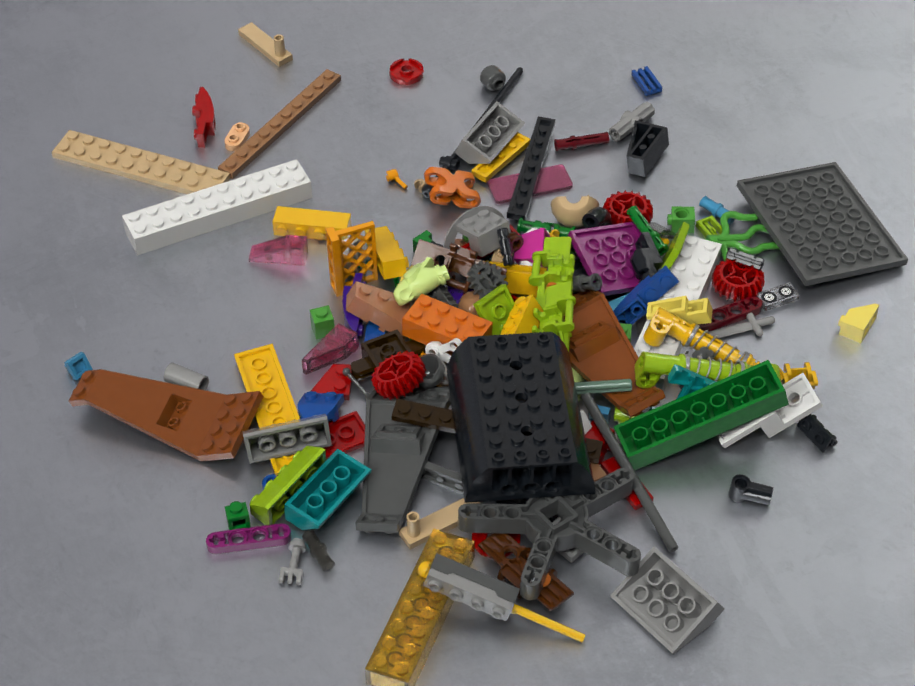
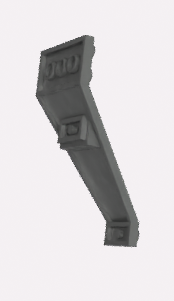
(394, 481)

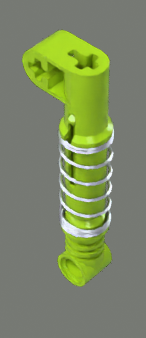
(652, 365)

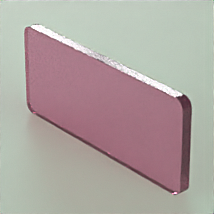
(550, 180)

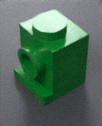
(235, 512)

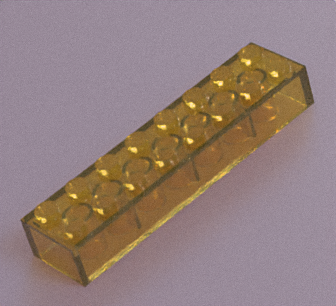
(416, 618)

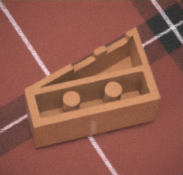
(376, 306)

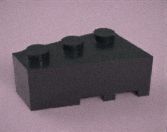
(646, 147)

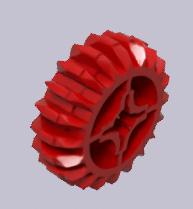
(621, 202)
(737, 280)
(398, 375)

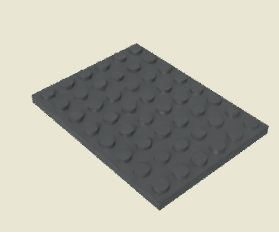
(821, 223)

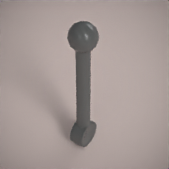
(346, 371)

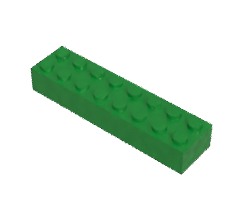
(701, 415)

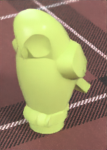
(420, 280)

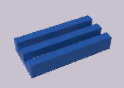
(650, 80)

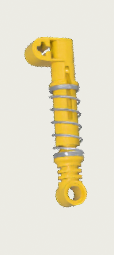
(694, 337)

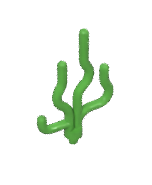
(731, 240)

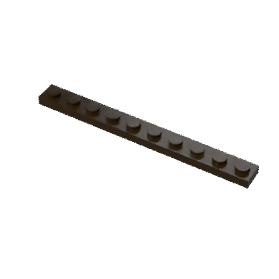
(442, 420)

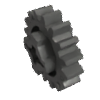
(486, 281)

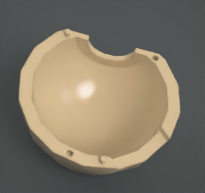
(572, 213)

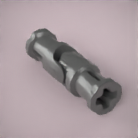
(583, 283)

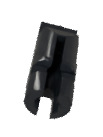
(646, 257)

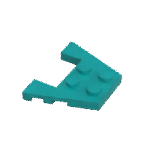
(690, 380)

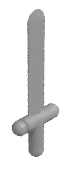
(752, 324)

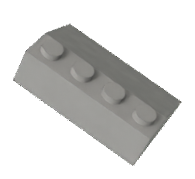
(667, 601)

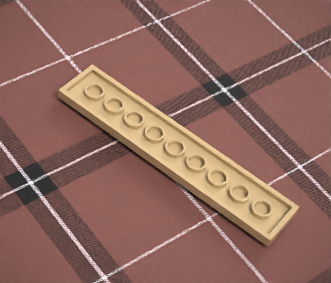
(137, 163)

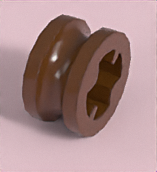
(516, 241)

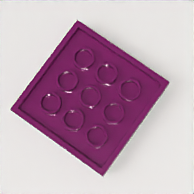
(608, 253)

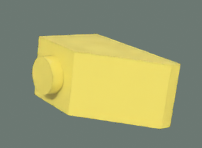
(858, 322)

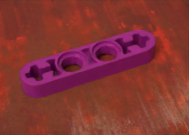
(248, 535)

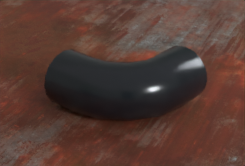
(597, 217)

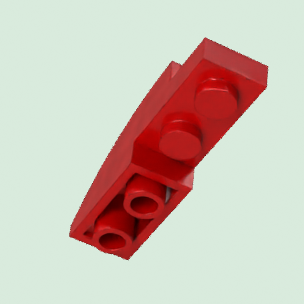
(204, 117)

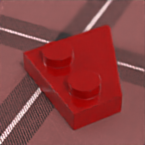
(335, 381)

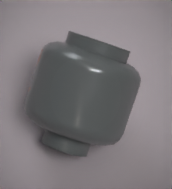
(492, 78)

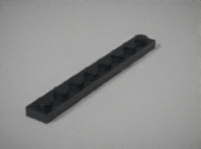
(531, 168)

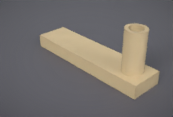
(272, 48)
(419, 529)

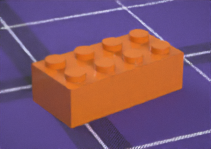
(438, 321)

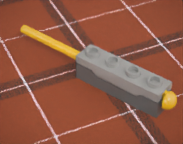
(482, 592)

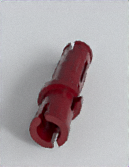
(581, 141)

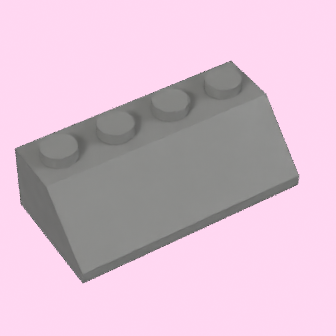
(489, 135)
(286, 438)

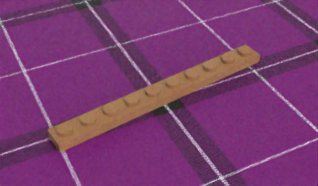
(280, 123)

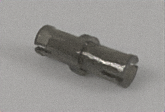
(318, 550)

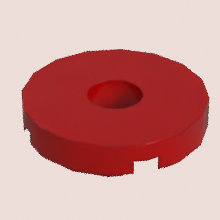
(406, 78)

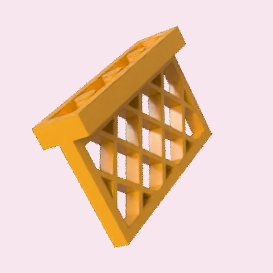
(338, 260)

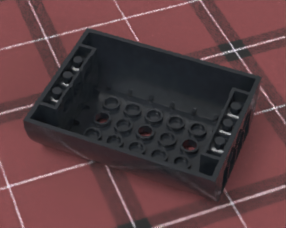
(493, 454)

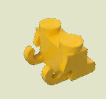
(790, 373)

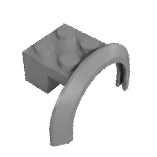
(480, 227)

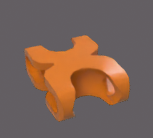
(452, 187)

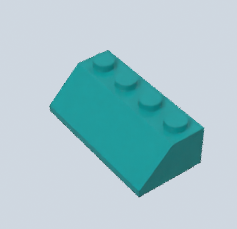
(325, 491)

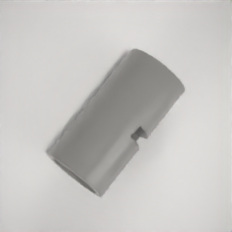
(185, 377)

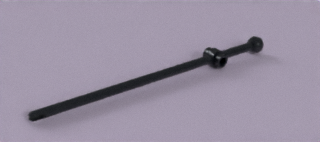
(451, 162)

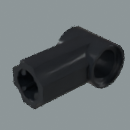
(743, 489)

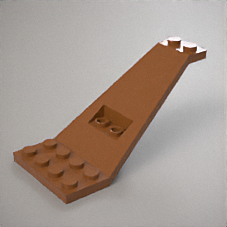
(603, 352)
(183, 417)

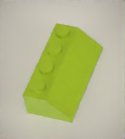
(269, 504)

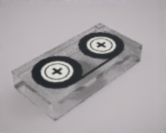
(778, 296)

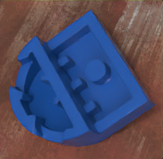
(320, 403)

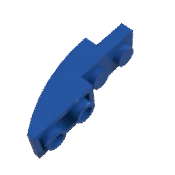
(648, 290)

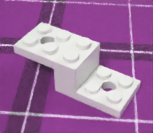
(781, 418)

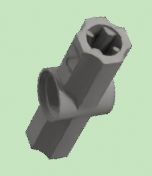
(626, 123)

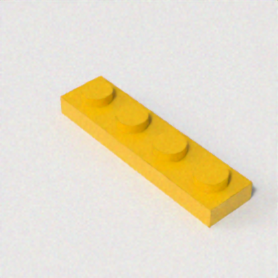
(515, 146)

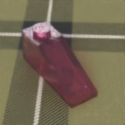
(282, 250)
(331, 349)

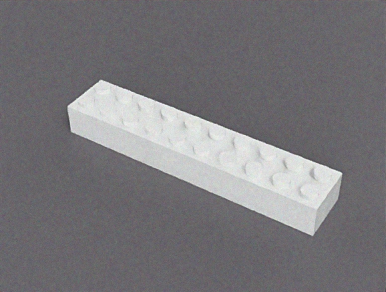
(217, 207)
(694, 272)

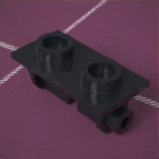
(816, 432)

